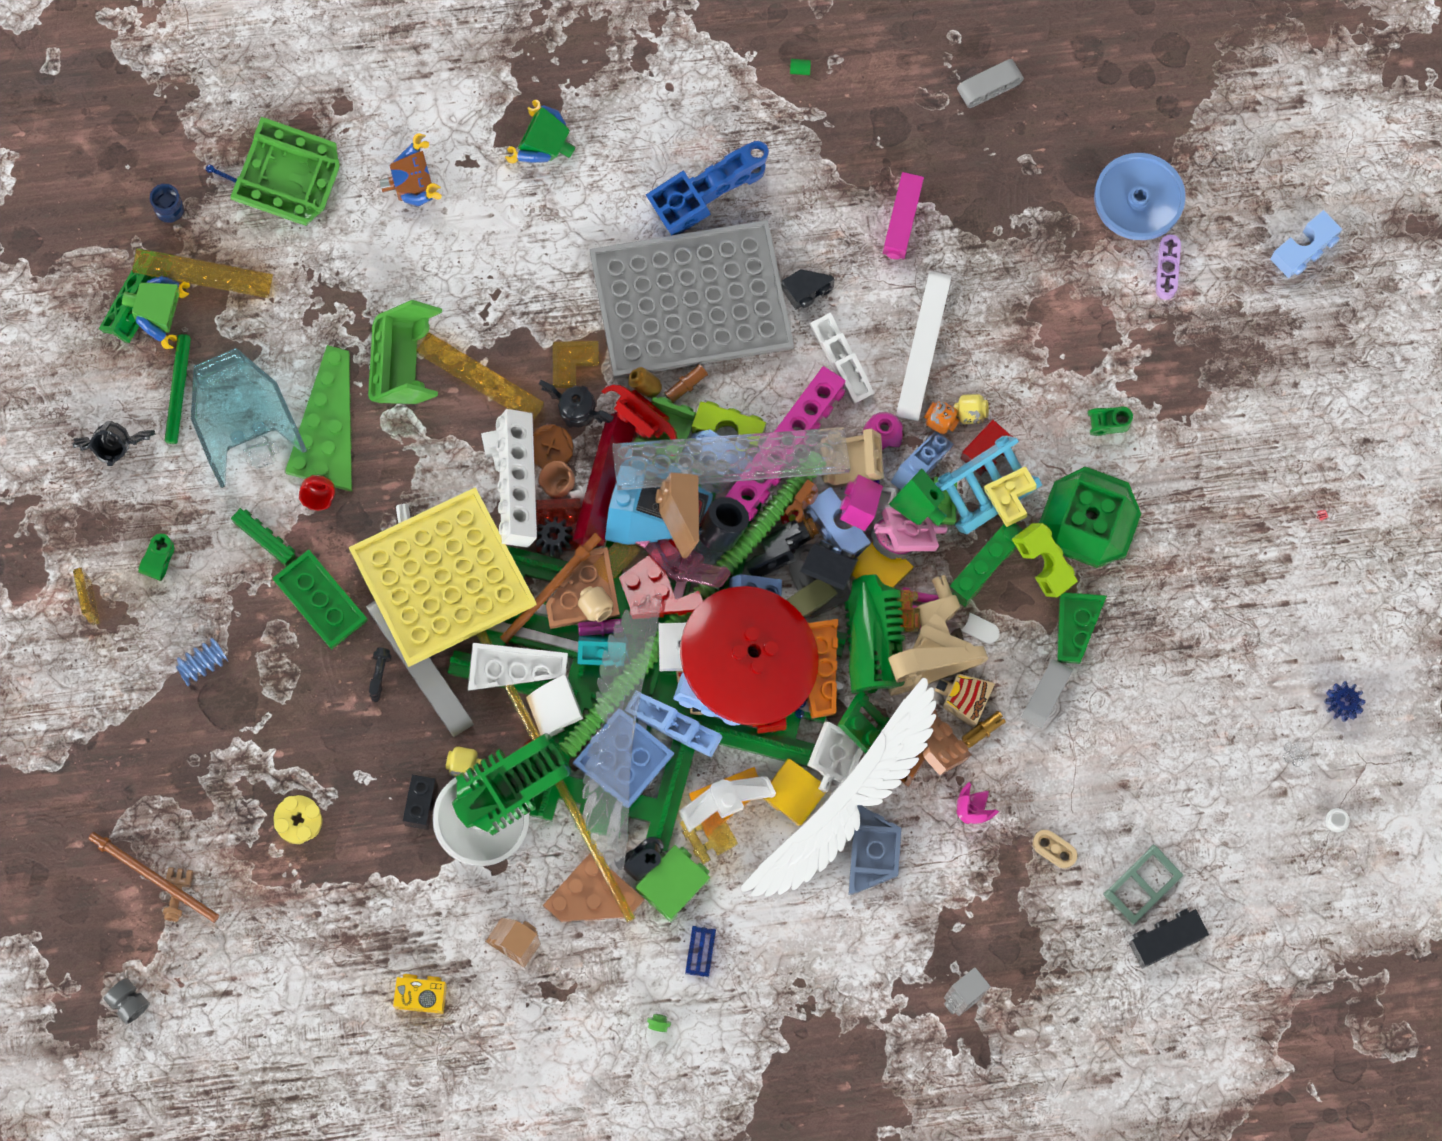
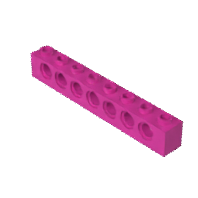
(825, 383)

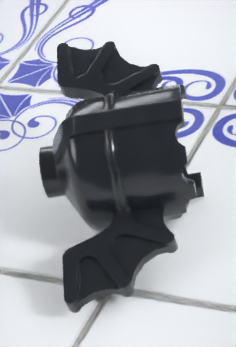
(577, 413)
(105, 444)

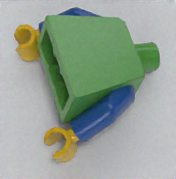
(155, 306)

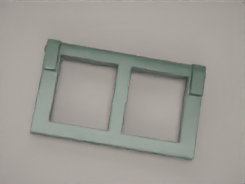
(1131, 872)

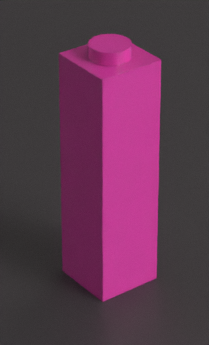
(903, 216)

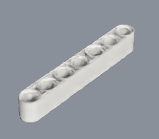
(923, 346)

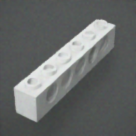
(516, 440)

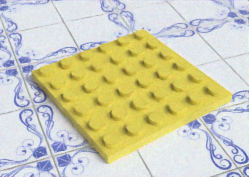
(442, 576)

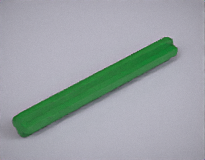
(177, 389)

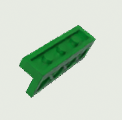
(124, 324)

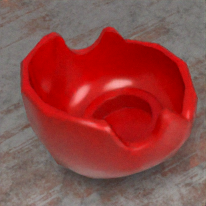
(317, 492)

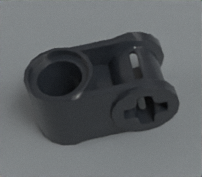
(643, 858)

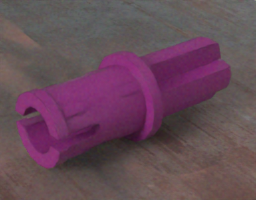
(596, 628)

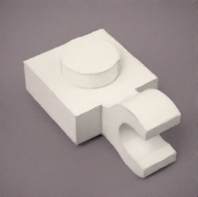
(489, 442)

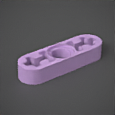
(1163, 275)

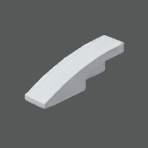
(841, 357)

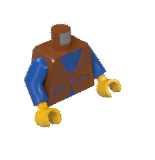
(411, 175)

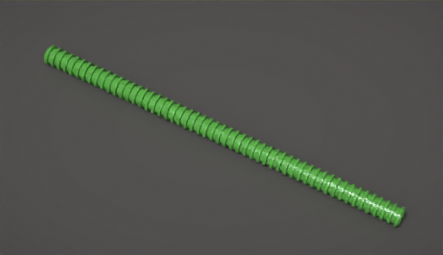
(733, 557)

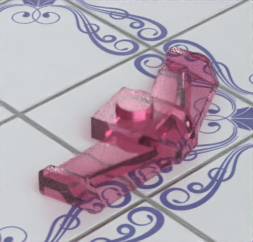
(687, 568)

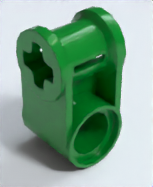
(1107, 420)
(156, 561)

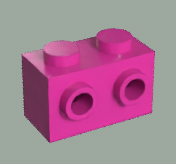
(861, 502)

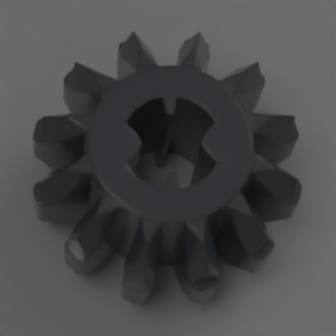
(547, 542)

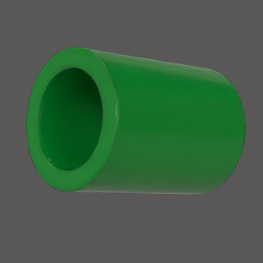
(800, 66)

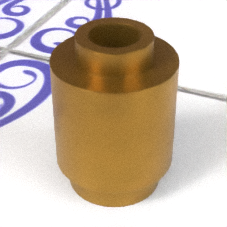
(645, 382)

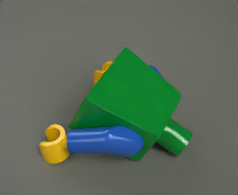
(543, 137)

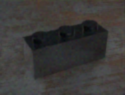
(1168, 937)

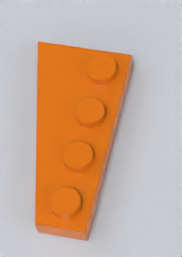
(823, 695)

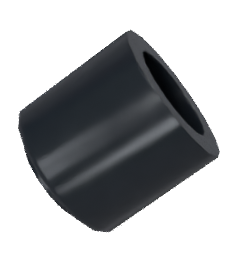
(723, 524)

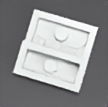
(554, 706)

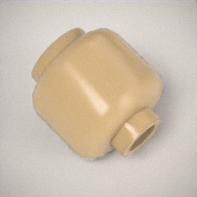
(595, 603)

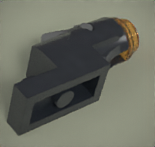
(779, 546)

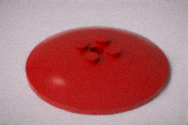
(730, 679)

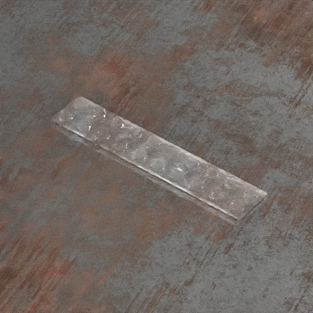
(732, 457)

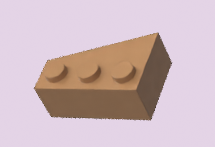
(515, 940)

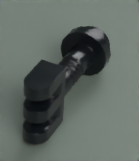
(382, 656)

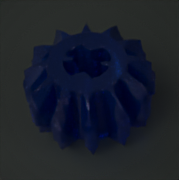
(1338, 706)

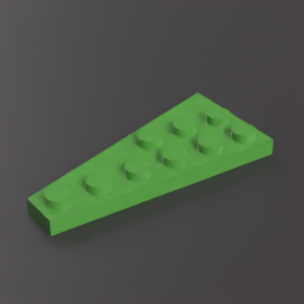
(327, 424)

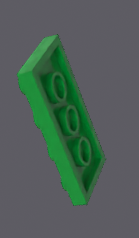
(320, 599)

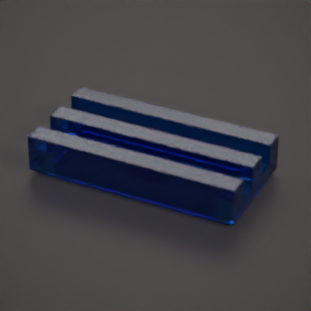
(703, 931)

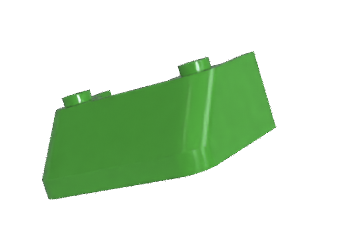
(395, 354)

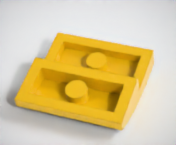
(888, 570)
(795, 792)

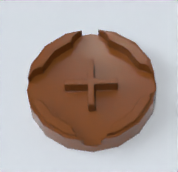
(551, 444)

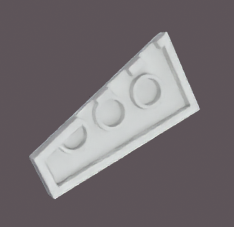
(511, 665)

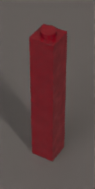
(601, 482)

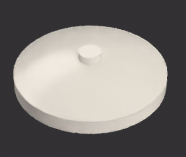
(473, 844)

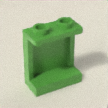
(680, 418)
(673, 882)

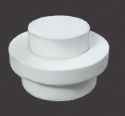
(1337, 820)

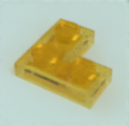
(568, 356)

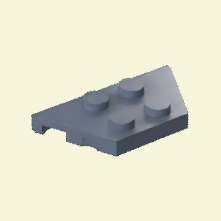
(873, 852)

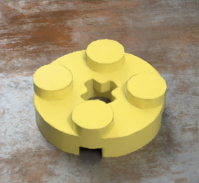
(303, 831)

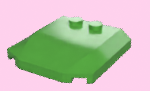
(287, 172)

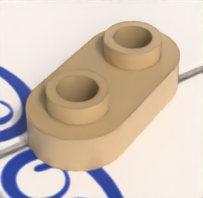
(1054, 849)

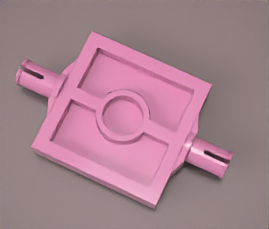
(907, 535)

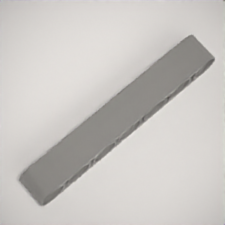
(430, 683)

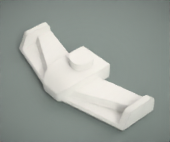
(726, 799)

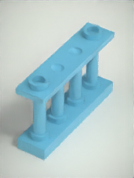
(971, 520)

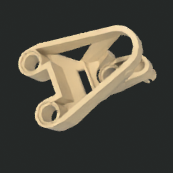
(935, 650)

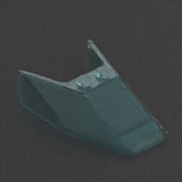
(234, 405)

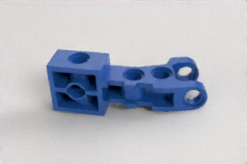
(683, 200)

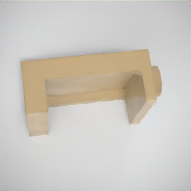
(864, 459)

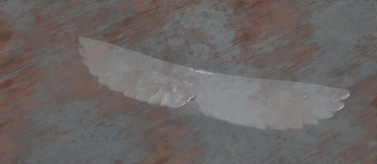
(611, 750)

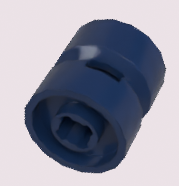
(166, 203)

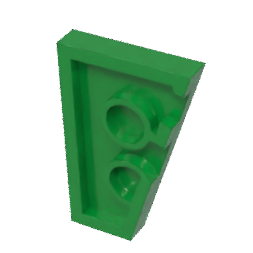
(1076, 623)

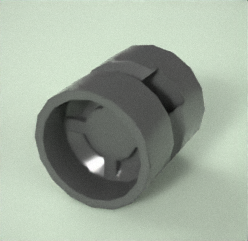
(126, 1000)

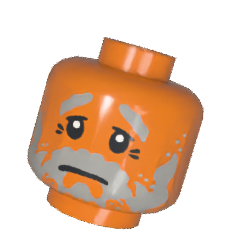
(941, 417)

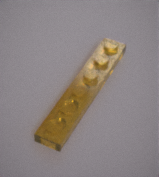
(202, 273)
(478, 376)

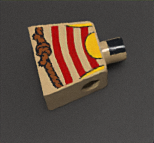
(965, 697)

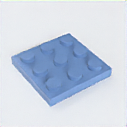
(647, 760)

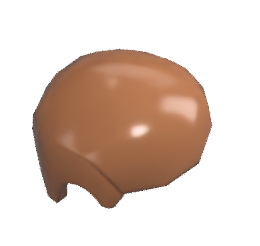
(556, 479)

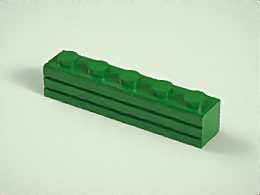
(263, 536)

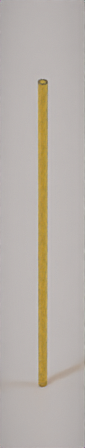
(569, 801)

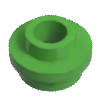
(658, 1023)

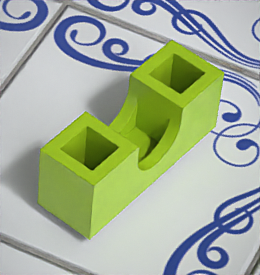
(714, 417)
(1057, 573)

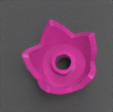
(893, 435)
(972, 807)

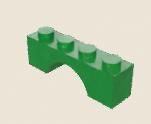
(984, 564)

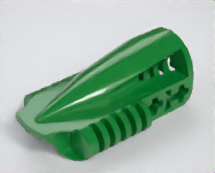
(873, 629)
(508, 784)

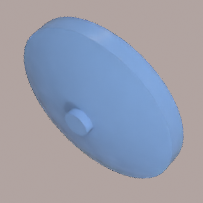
(1139, 196)

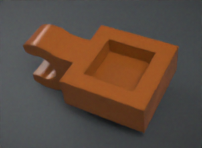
(805, 497)

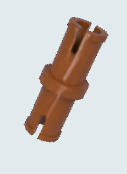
(686, 383)

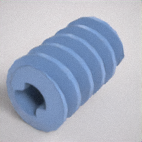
(200, 661)

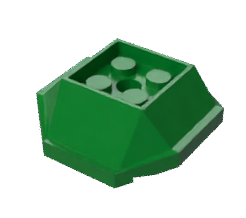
(1089, 540)

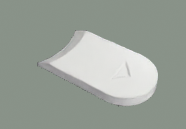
(981, 629)

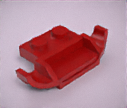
(641, 413)

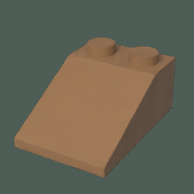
(680, 510)

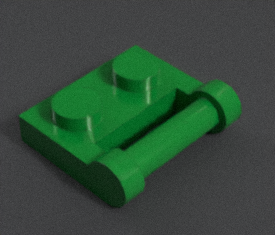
(858, 726)

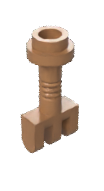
(172, 912)

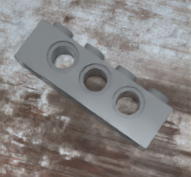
(966, 992)

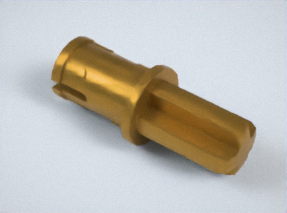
(983, 729)

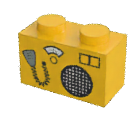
(420, 994)

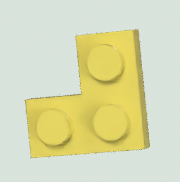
(1005, 494)

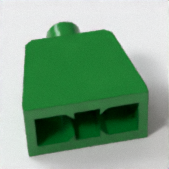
(920, 500)

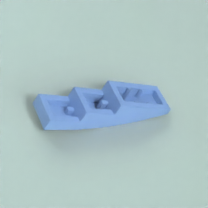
(677, 725)

